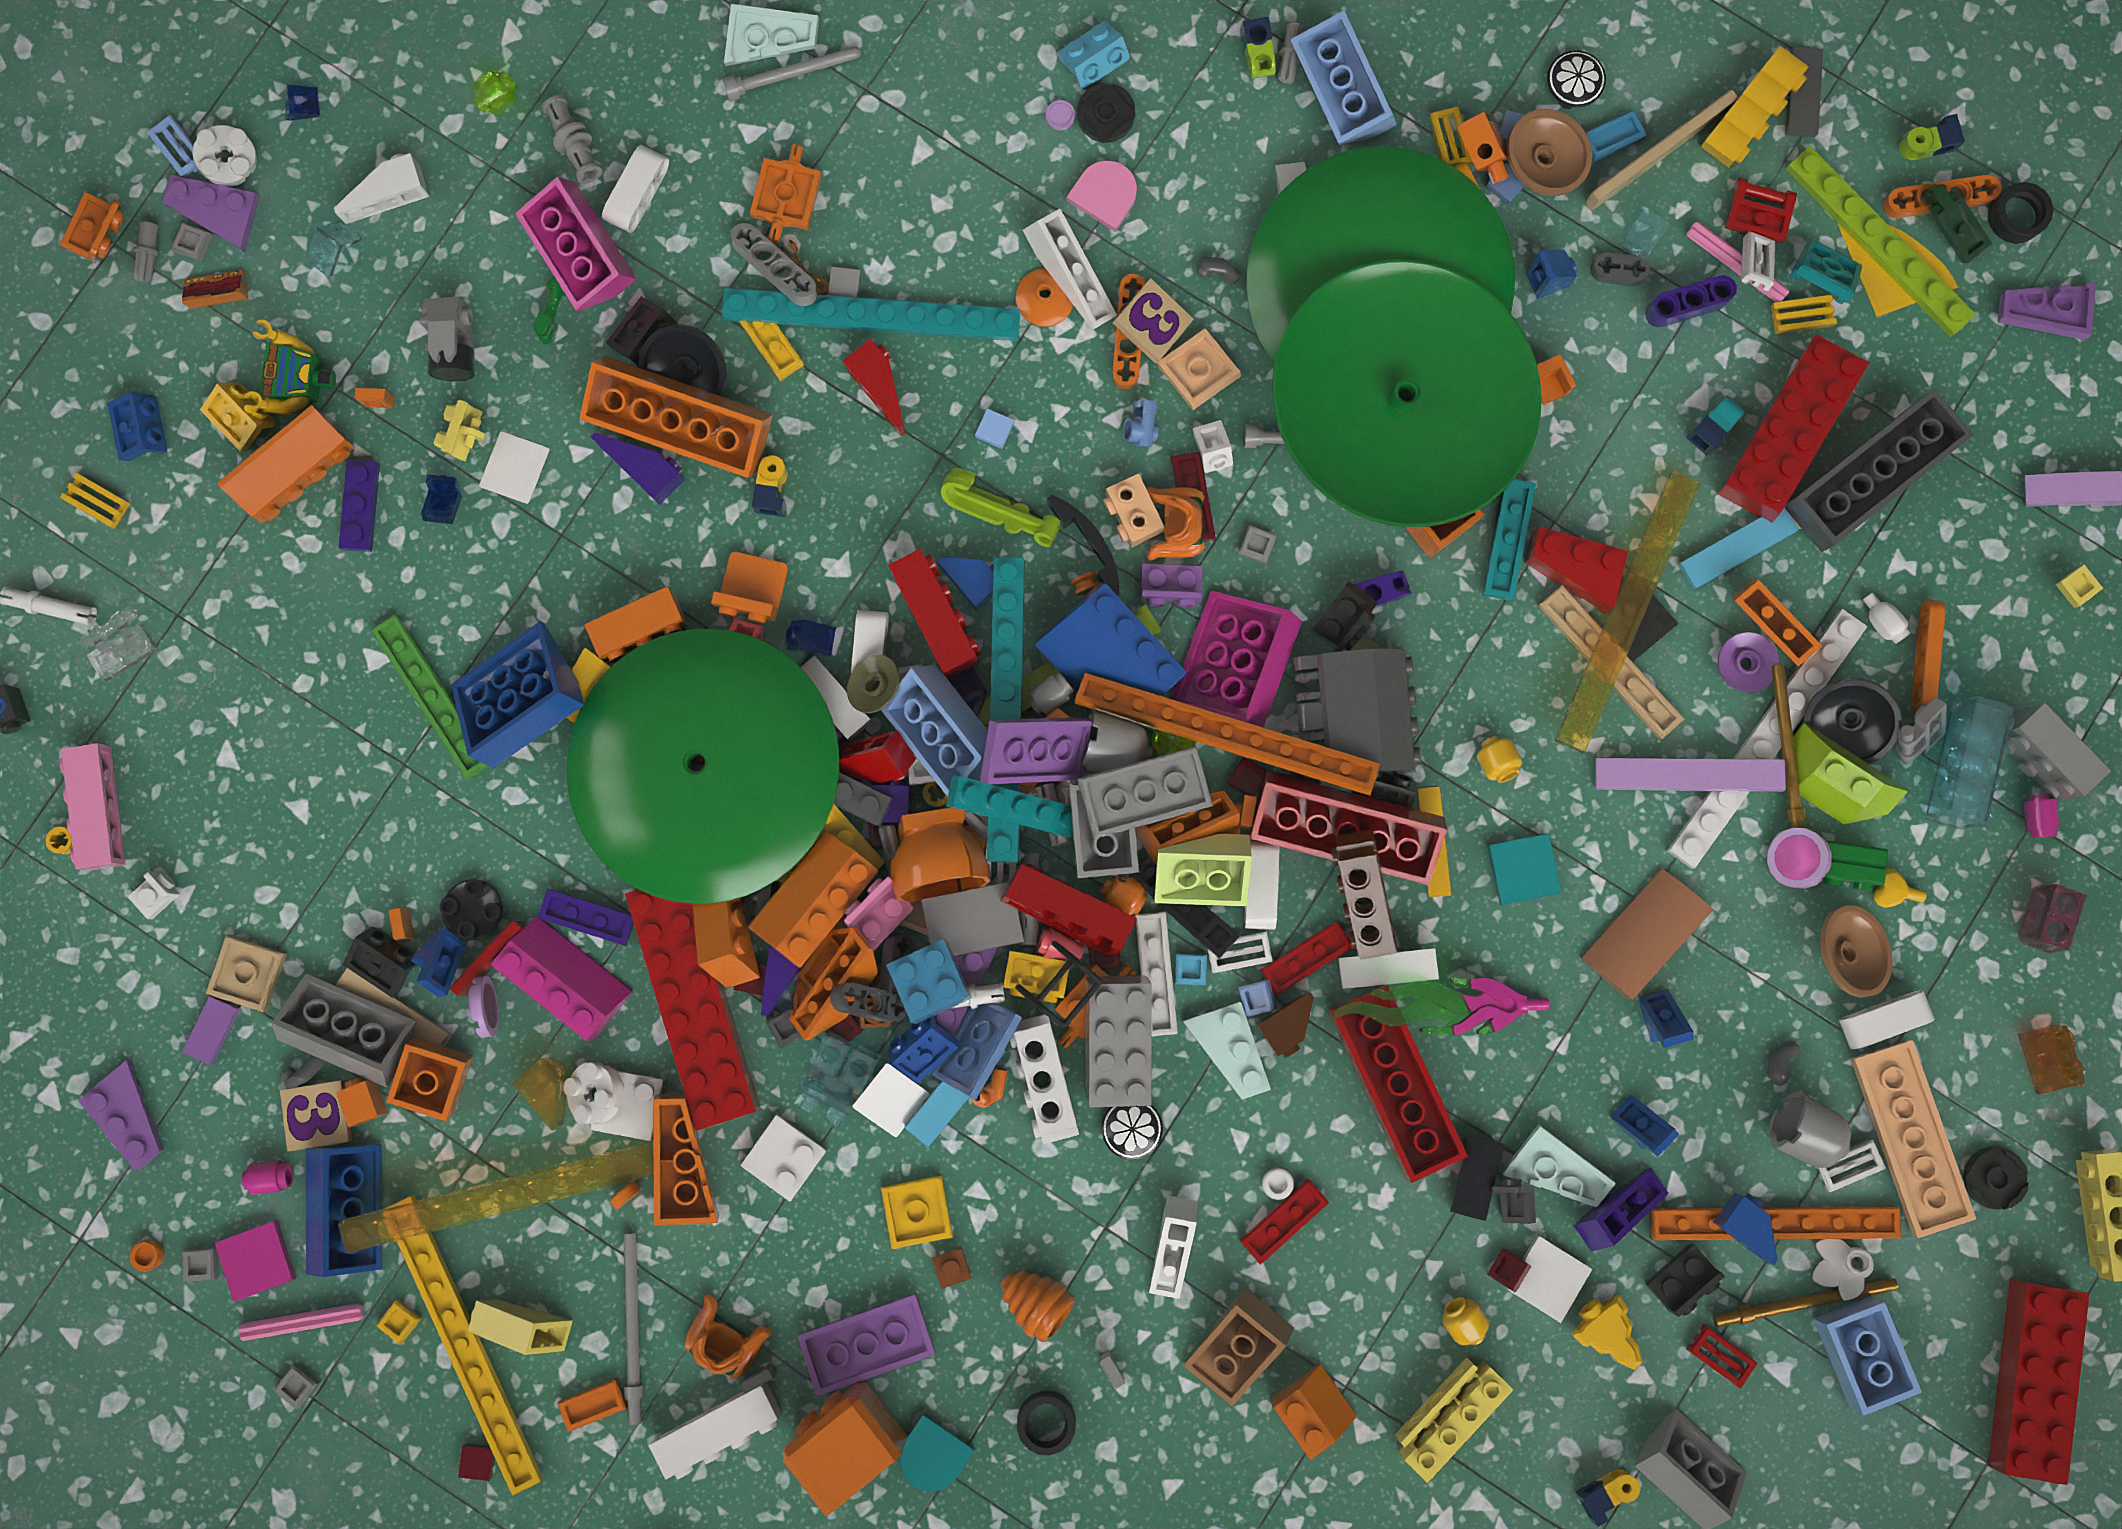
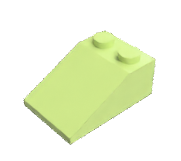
(1205, 871)

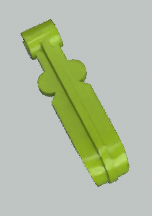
(961, 495)

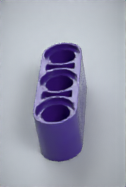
(1701, 292)

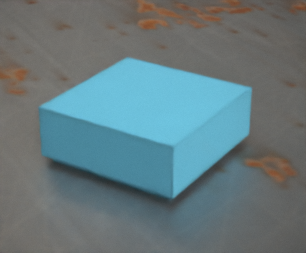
(1190, 969)

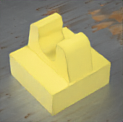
(2079, 586)

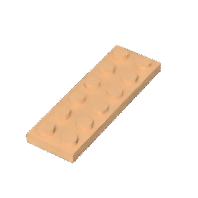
(1913, 1139)

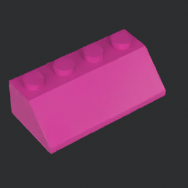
(575, 244)
(562, 978)

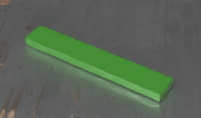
(426, 690)

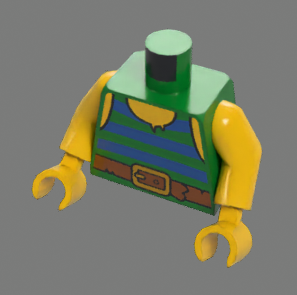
(289, 374)

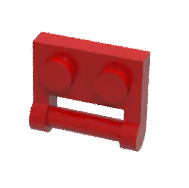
(1758, 217)

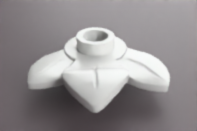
(1837, 1267)

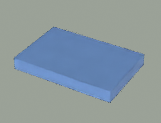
(981, 1043)

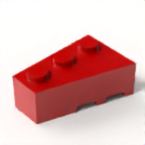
(1580, 565)

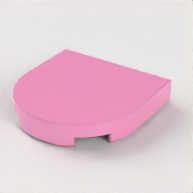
(1105, 193)

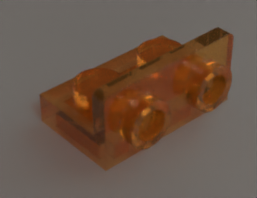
(2052, 1058)

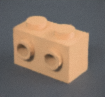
(1134, 511)

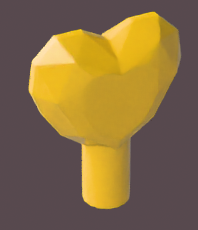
(1896, 891)

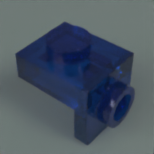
(442, 499)
(810, 637)

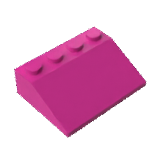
(1237, 658)

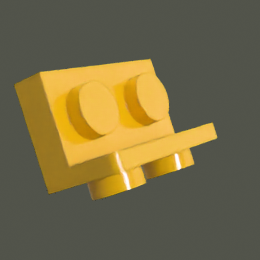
(227, 413)
(1034, 975)

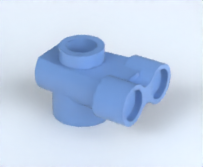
(1141, 428)

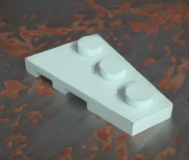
(1231, 1047)

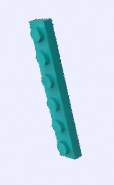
(1010, 806)

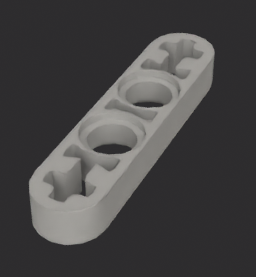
(773, 264)

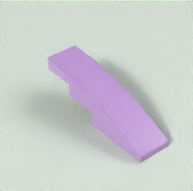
(2074, 489)

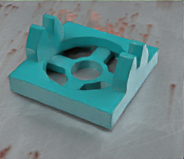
(1822, 255)

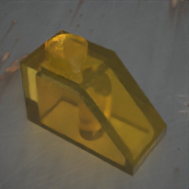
(544, 1091)

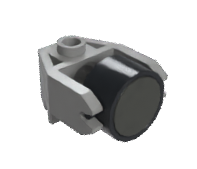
(449, 338)

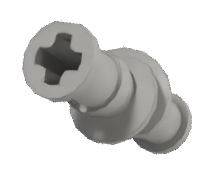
(572, 139)

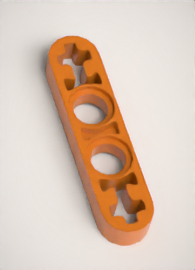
(1966, 185)
(1134, 368)
(1928, 653)

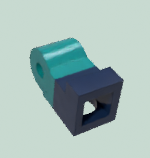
(1716, 425)

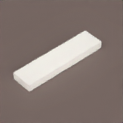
(1156, 965)

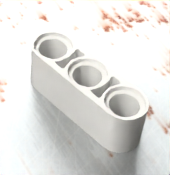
(635, 188)
(869, 635)
(1263, 887)
(1886, 1019)

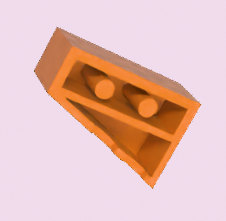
(1213, 820)
(724, 942)

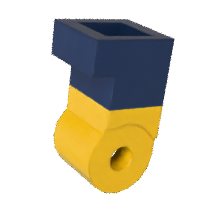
(768, 486)
(1607, 1493)

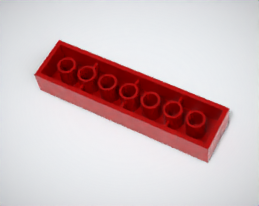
(693, 1013)

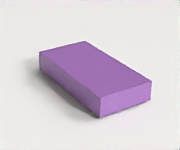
(211, 1030)

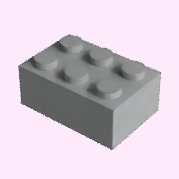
(2053, 754)

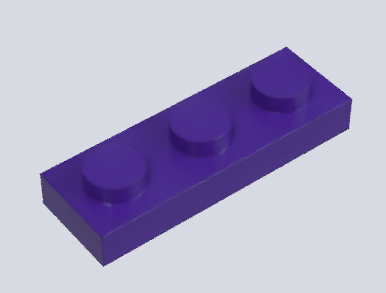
(359, 506)
(586, 917)

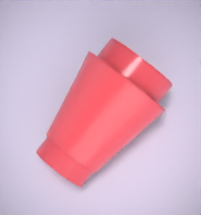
(1045, 947)

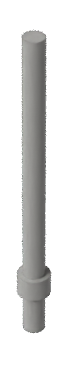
(633, 1390)

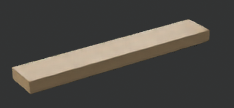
(1661, 150)
(1631, 682)

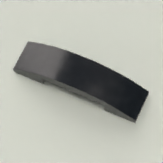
(1068, 515)
(1196, 919)

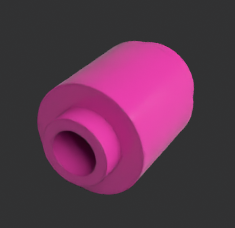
(2041, 816)
(267, 1177)

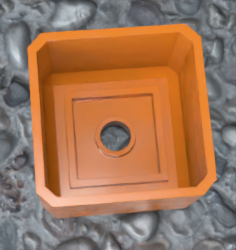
(843, 1446)

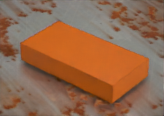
(592, 1404)

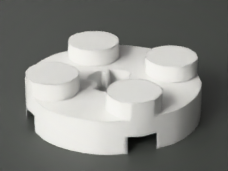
(219, 138)
(579, 1093)

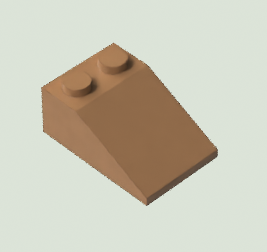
(1239, 1347)

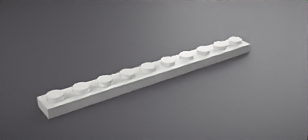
(1765, 738)

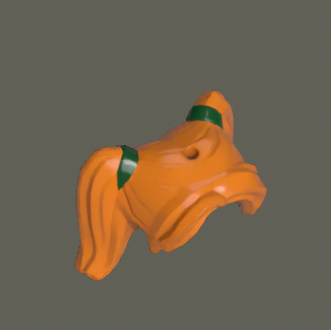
(1182, 522)
(720, 1347)

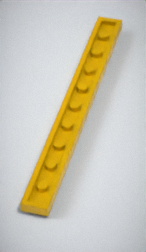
(470, 1360)

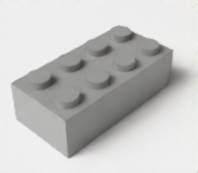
(1118, 1042)

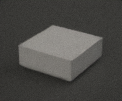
(191, 242)
(844, 282)
(1257, 544)
(200, 1264)
(1111, 1369)
(296, 1386)

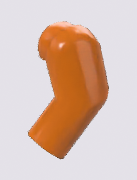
(994, 1090)

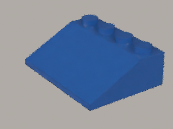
(1111, 643)
(515, 696)

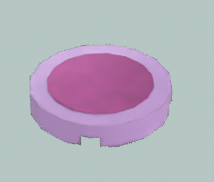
(1799, 858)
(484, 1006)

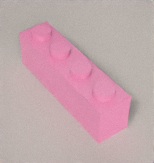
(92, 807)

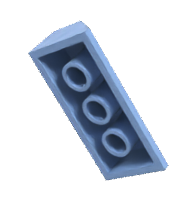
(1343, 80)

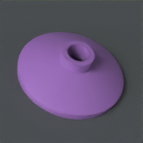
(1759, 654)

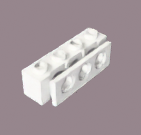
(1064, 1123)

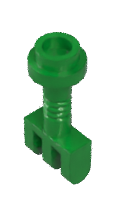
(544, 322)

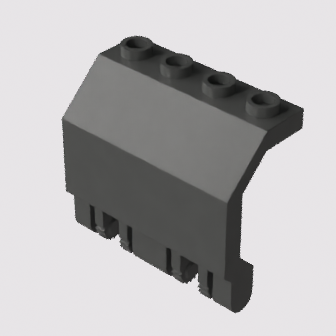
(1361, 705)

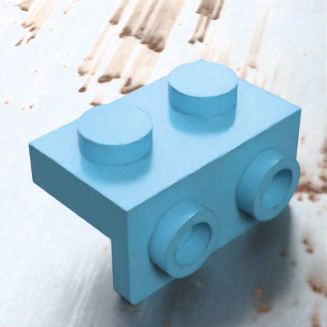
(1094, 54)

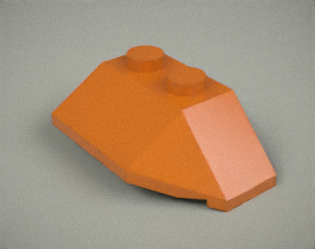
(838, 959)

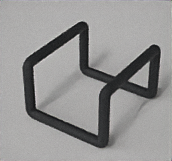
(1037, 1001)

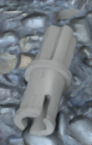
(1288, 55)
(145, 252)
(889, 842)

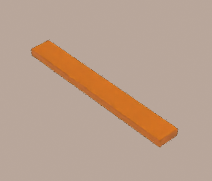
(1786, 1222)

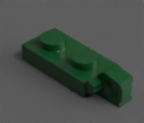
(1957, 223)

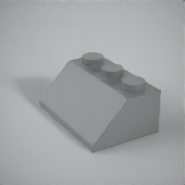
(1103, 855)
(1692, 1471)

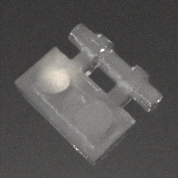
(122, 651)

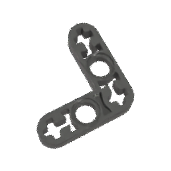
(882, 997)

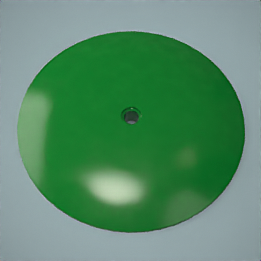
(1369, 210)
(1442, 345)
(763, 776)

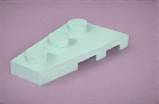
(767, 33)
(1555, 1166)

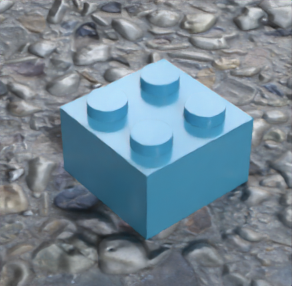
(929, 981)

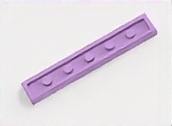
(1690, 774)

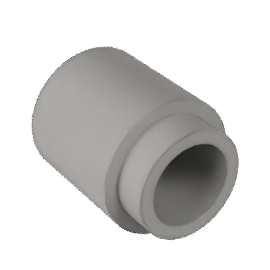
(1050, 694)

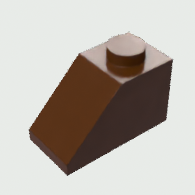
(1287, 1026)

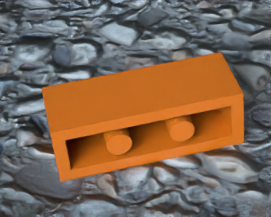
(1776, 621)
(636, 624)

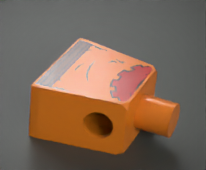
(1479, 135)

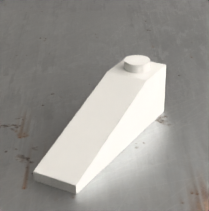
(1067, 264)

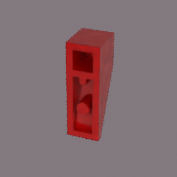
(874, 375)
(876, 758)

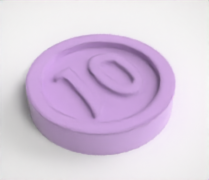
(1060, 115)

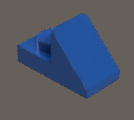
(439, 961)
(1664, 1019)
(1644, 1126)

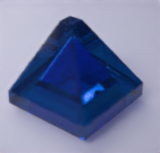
(301, 102)

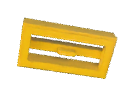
(1439, 139)
(1827, 310)
(74, 488)

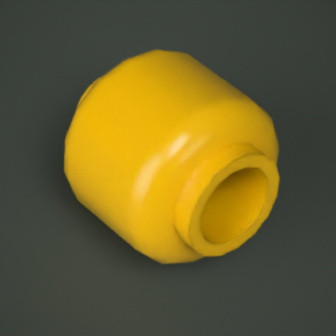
(1499, 759)
(1465, 1321)

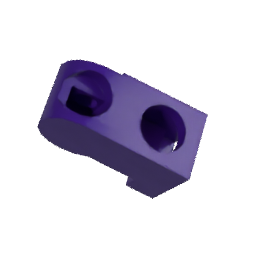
(1386, 588)

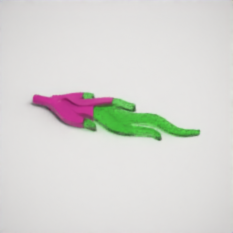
(1440, 1003)

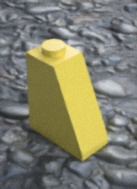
(519, 1327)

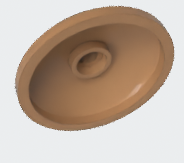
(1558, 143)
(1856, 951)

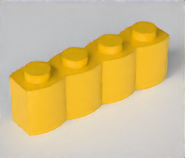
(1755, 105)

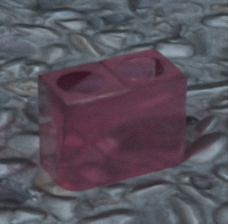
(2036, 921)

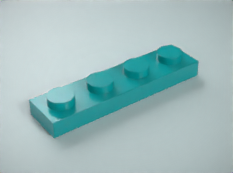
(1509, 540)

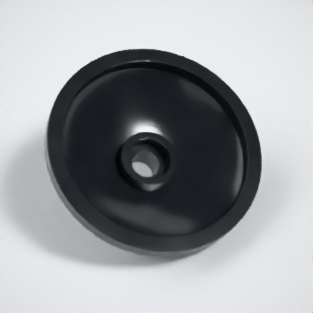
(673, 345)
(1876, 723)

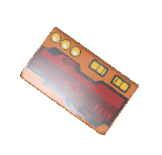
(215, 289)

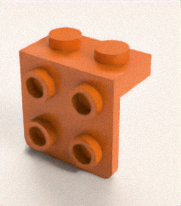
(91, 227)
(751, 588)

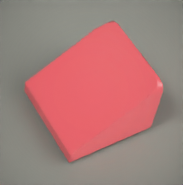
(747, 628)

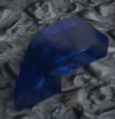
(970, 689)

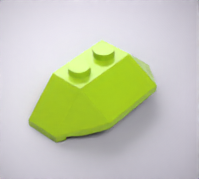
(1840, 780)

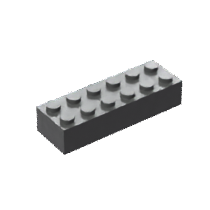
(1878, 470)

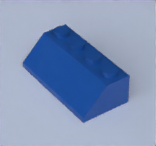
(340, 1186)

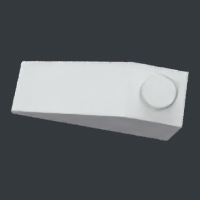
(385, 188)
(1173, 1246)

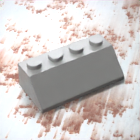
(344, 1029)

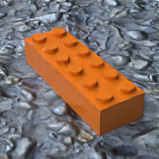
(675, 416)

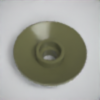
(873, 684)

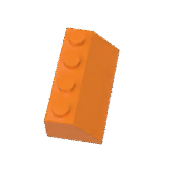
(287, 465)
(813, 899)

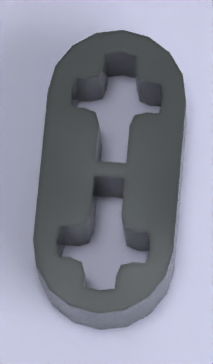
(1618, 275)

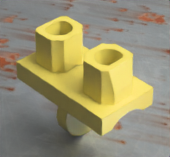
(462, 430)

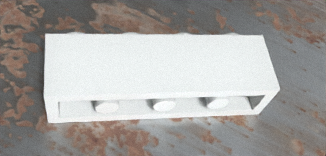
(714, 1430)

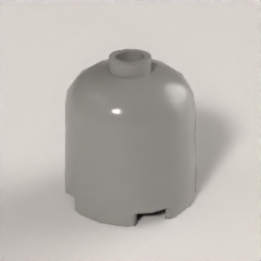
(1114, 743)
(1810, 1131)

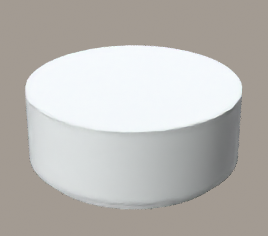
(1277, 1183)

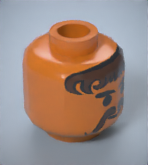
(1124, 893)

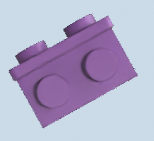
(1171, 584)

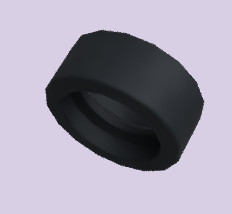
(2035, 197)
(1045, 1447)

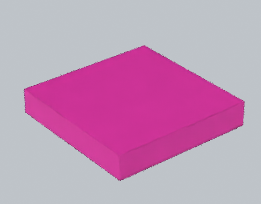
(255, 1260)

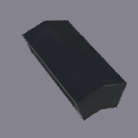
(1476, 1178)

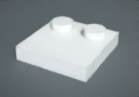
(635, 1107)
(783, 1157)

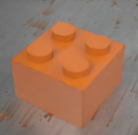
(429, 1079)

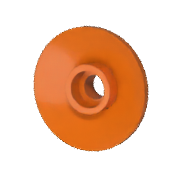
(1040, 310)

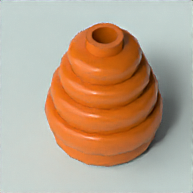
(1037, 1303)

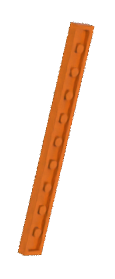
(1228, 734)

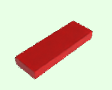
(1306, 958)
(482, 963)
(1284, 1221)

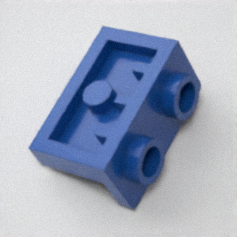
(136, 425)
(921, 1049)

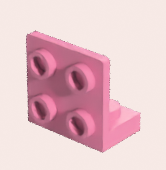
(878, 913)

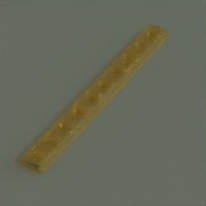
(1628, 612)
(496, 1197)

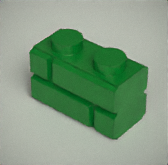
(1856, 865)

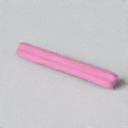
(1730, 257)
(301, 1321)

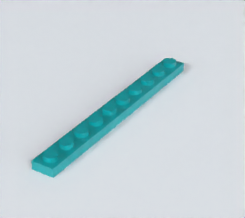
(873, 315)
(1006, 682)

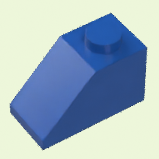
(1551, 272)
(970, 577)
(1749, 1226)

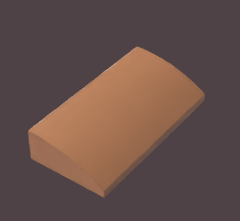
(1646, 934)

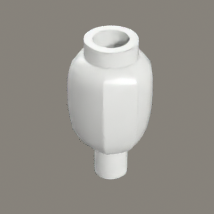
(1887, 619)

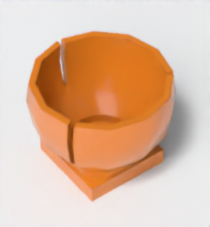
(934, 855)

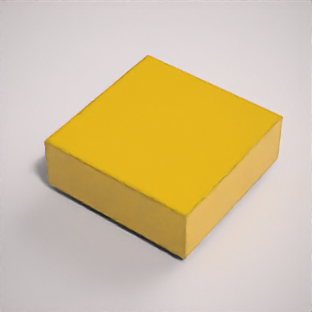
(399, 1321)

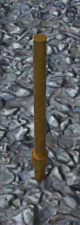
(1795, 813)
(1746, 1314)

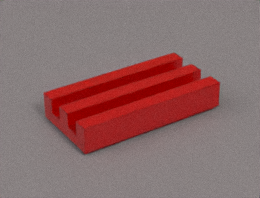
(1701, 1340)

